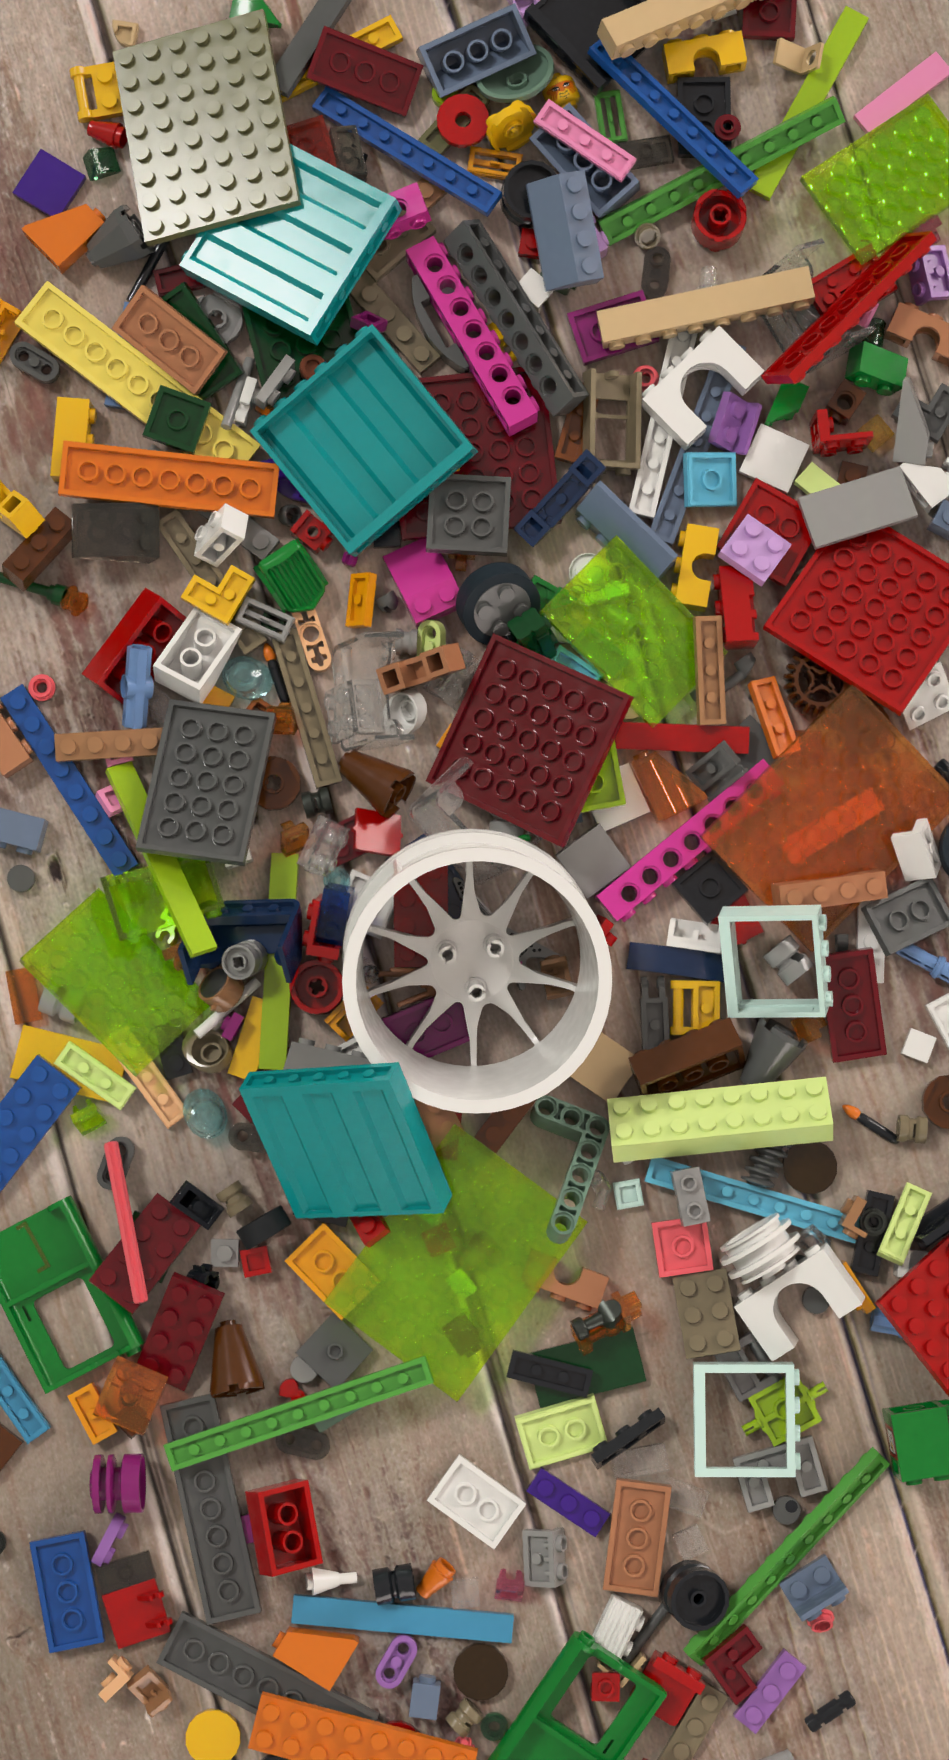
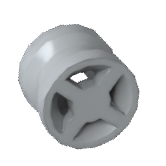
(407, 644)

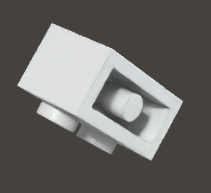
(220, 535)

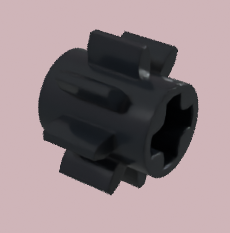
(205, 1275)

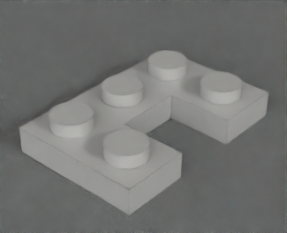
(757, 1489)

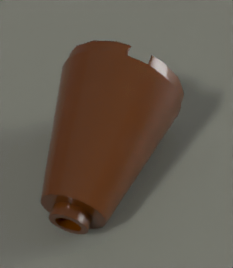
(377, 781)
(233, 1363)

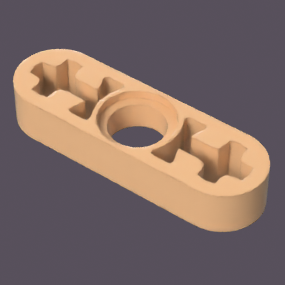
(310, 655)

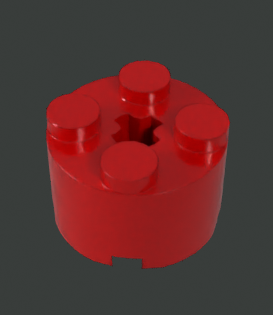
(717, 234)
(303, 994)

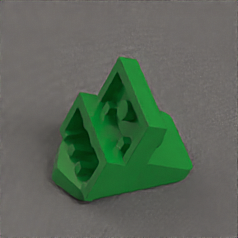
(292, 578)

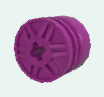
(118, 1483)

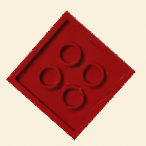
(780, 515)

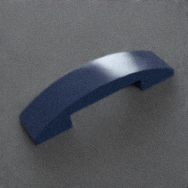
(560, 498)
(675, 961)

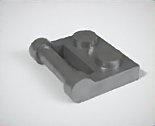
(748, 1384)

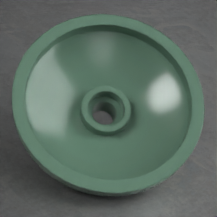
(520, 80)

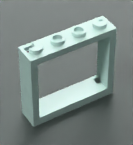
(773, 1008)
(792, 1407)

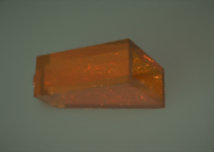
(664, 786)

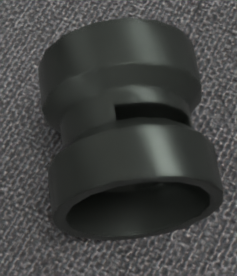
(323, 801)

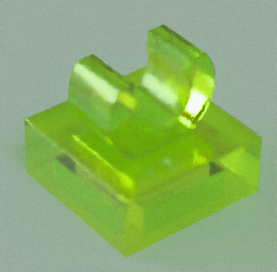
(88, 1118)

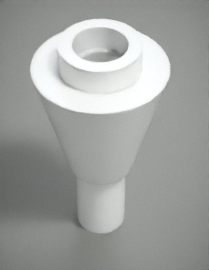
(322, 1580)

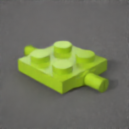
(771, 1414)

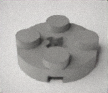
(231, 315)

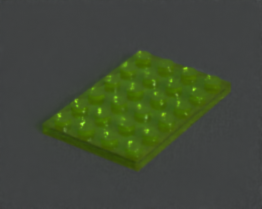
(886, 180)
(628, 629)
(114, 988)

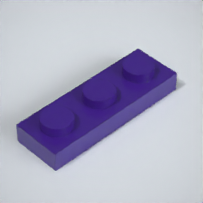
(568, 1501)

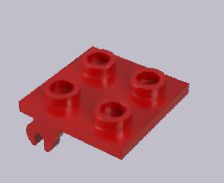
(137, 1613)

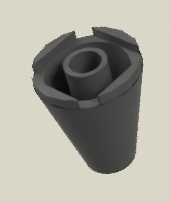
(770, 1052)

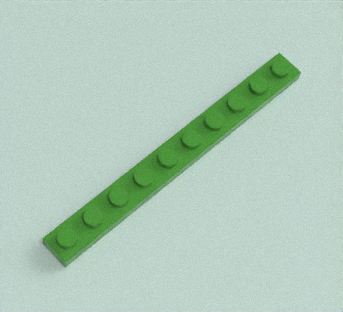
(696, 182)
(298, 1413)
(790, 1552)

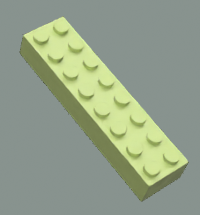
(720, 1119)

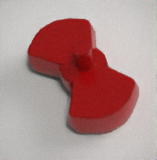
(290, 1389)

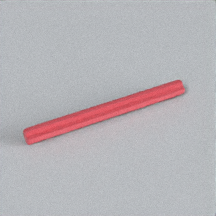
(126, 1222)

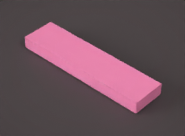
(903, 93)
(585, 140)

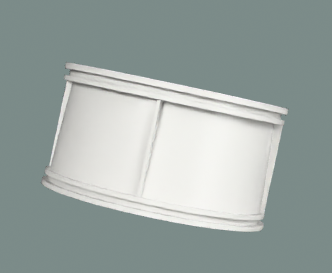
(473, 965)

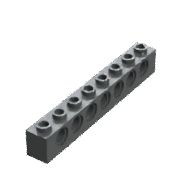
(516, 317)

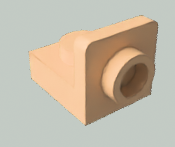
(113, 1682)

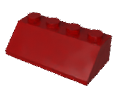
(147, 622)

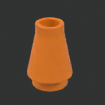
(436, 1577)

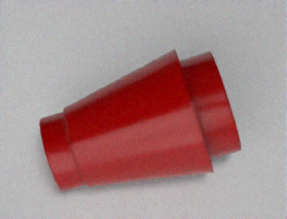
(109, 133)

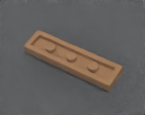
(709, 670)
(107, 744)

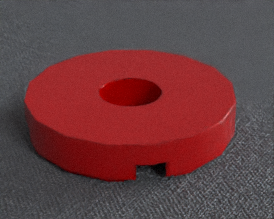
(457, 106)

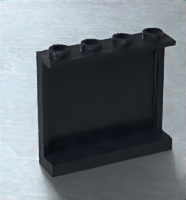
(572, 28)

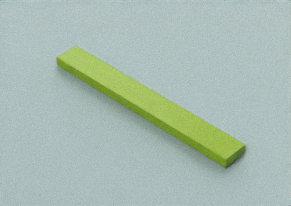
(814, 91)
(164, 868)
(276, 991)

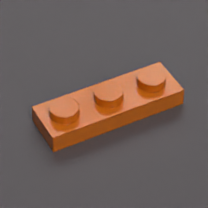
(772, 714)

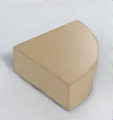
(125, 32)

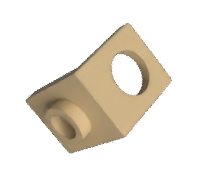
(796, 58)
(637, 1662)

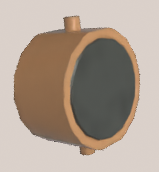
(220, 990)

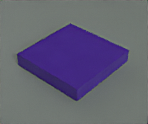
(49, 184)

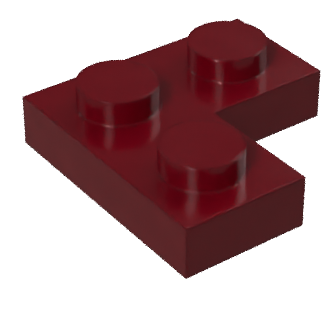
(727, 1660)

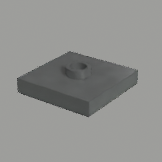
(334, 1351)

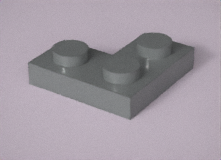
(935, 413)

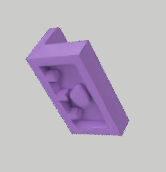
(930, 276)
(734, 424)

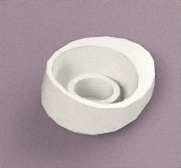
(409, 709)

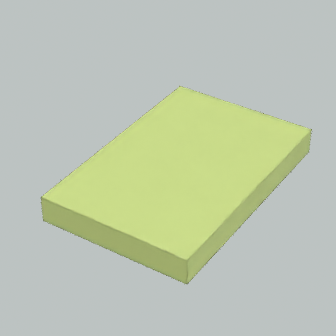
(560, 1431)

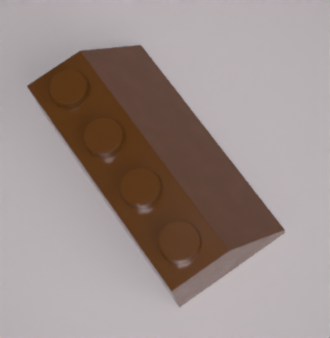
(689, 1060)

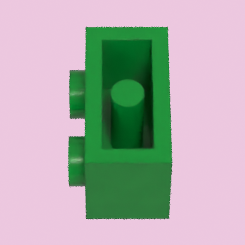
(876, 368)

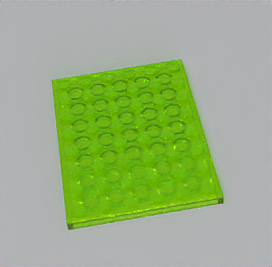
(458, 1276)

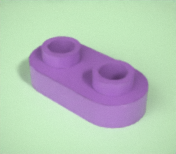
(115, 1530)
(396, 1660)

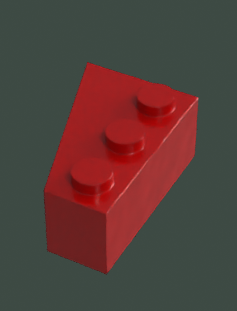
(736, 607)

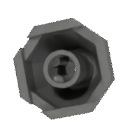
(118, 240)

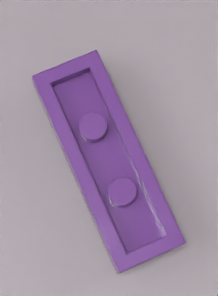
(770, 1691)

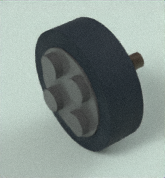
(493, 598)

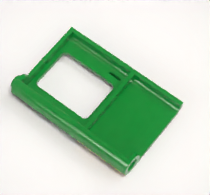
(71, 1256)
(542, 1737)

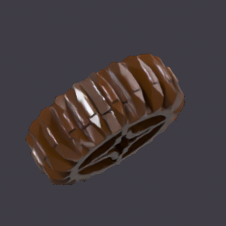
(810, 673)

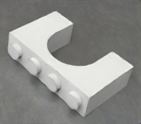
(714, 353)
(818, 1269)

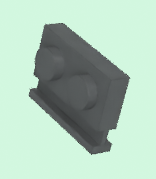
(716, 770)

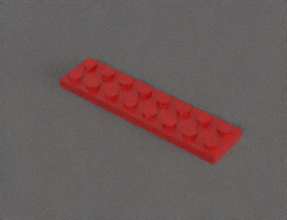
(848, 308)

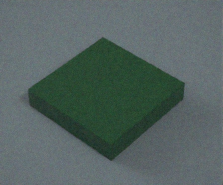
(177, 420)

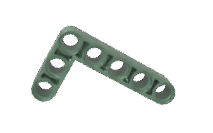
(578, 1165)

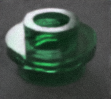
(494, 1735)

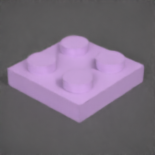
(754, 550)

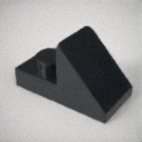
(197, 1205)

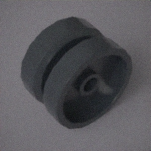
(514, 193)
(694, 1595)

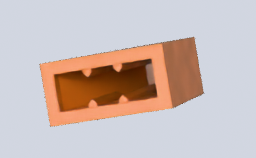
(65, 235)
(315, 1652)

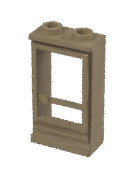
(615, 388)

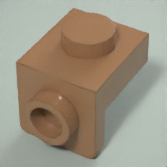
(558, 967)
(851, 1211)
(150, 1690)

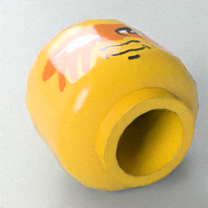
(562, 91)

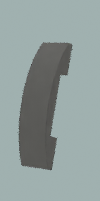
(452, 355)

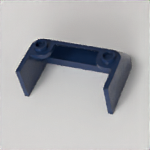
(268, 921)

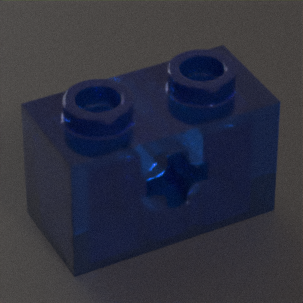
(334, 913)

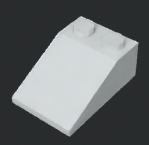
(196, 656)

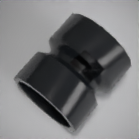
(394, 1584)

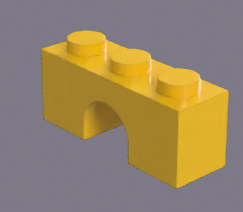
(724, 49)
(18, 512)
(696, 544)

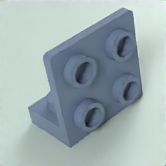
(814, 1588)

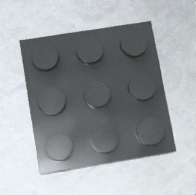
(469, 516)

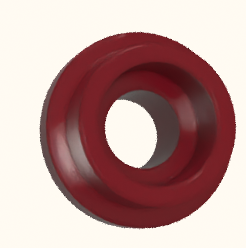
(727, 135)

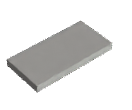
(857, 507)

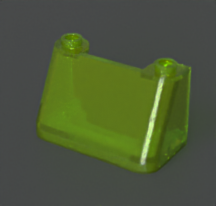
(140, 908)

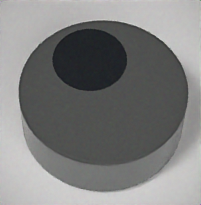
(786, 1510)

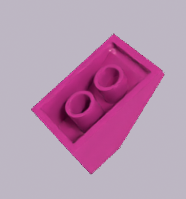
(423, 582)

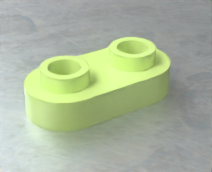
(425, 637)

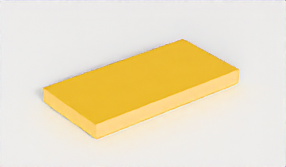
(50, 1045)

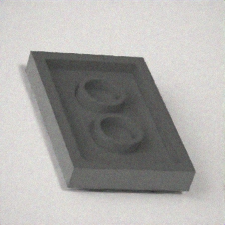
(907, 916)

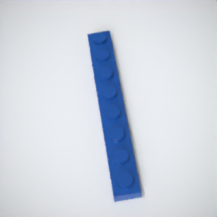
(677, 120)
(408, 151)
(69, 782)

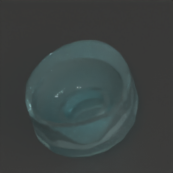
(247, 678)
(205, 1113)

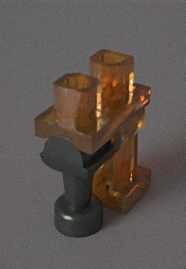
(607, 1321)

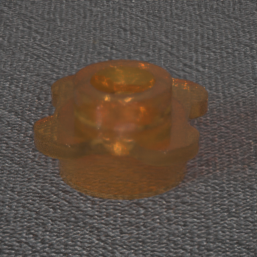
(80, 603)

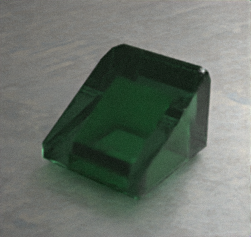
(101, 163)

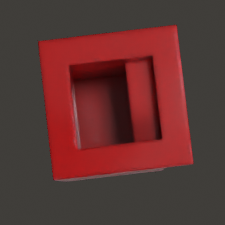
(314, 544)

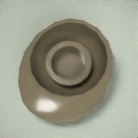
(209, 1053)

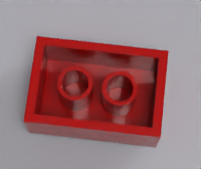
(283, 1527)

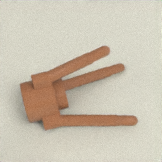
(400, 971)

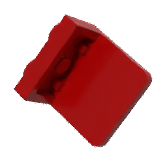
(323, 951)
(677, 1681)

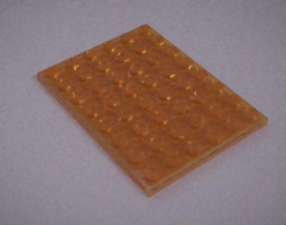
(829, 806)

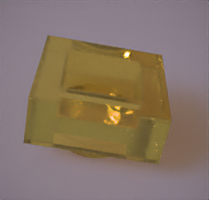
(881, 432)

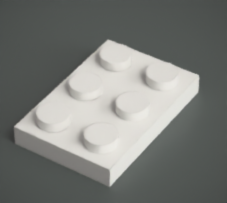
(476, 1501)

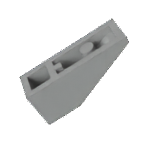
(912, 432)

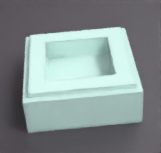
(628, 1194)

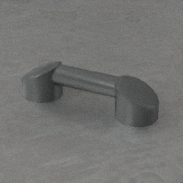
(744, 667)

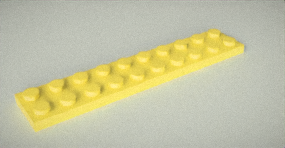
(118, 367)

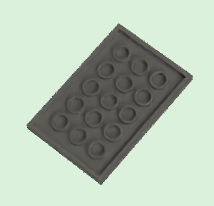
(206, 782)

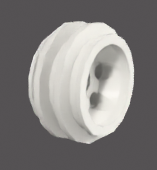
(760, 1249)

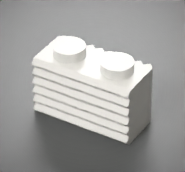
(618, 1625)

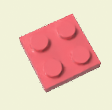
(681, 1248)

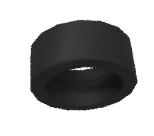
(263, 1227)

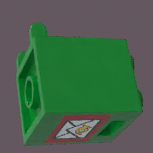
(918, 1440)

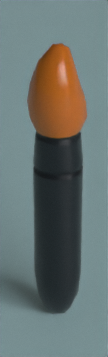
(275, 672)
(855, 1114)

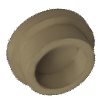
(647, 236)

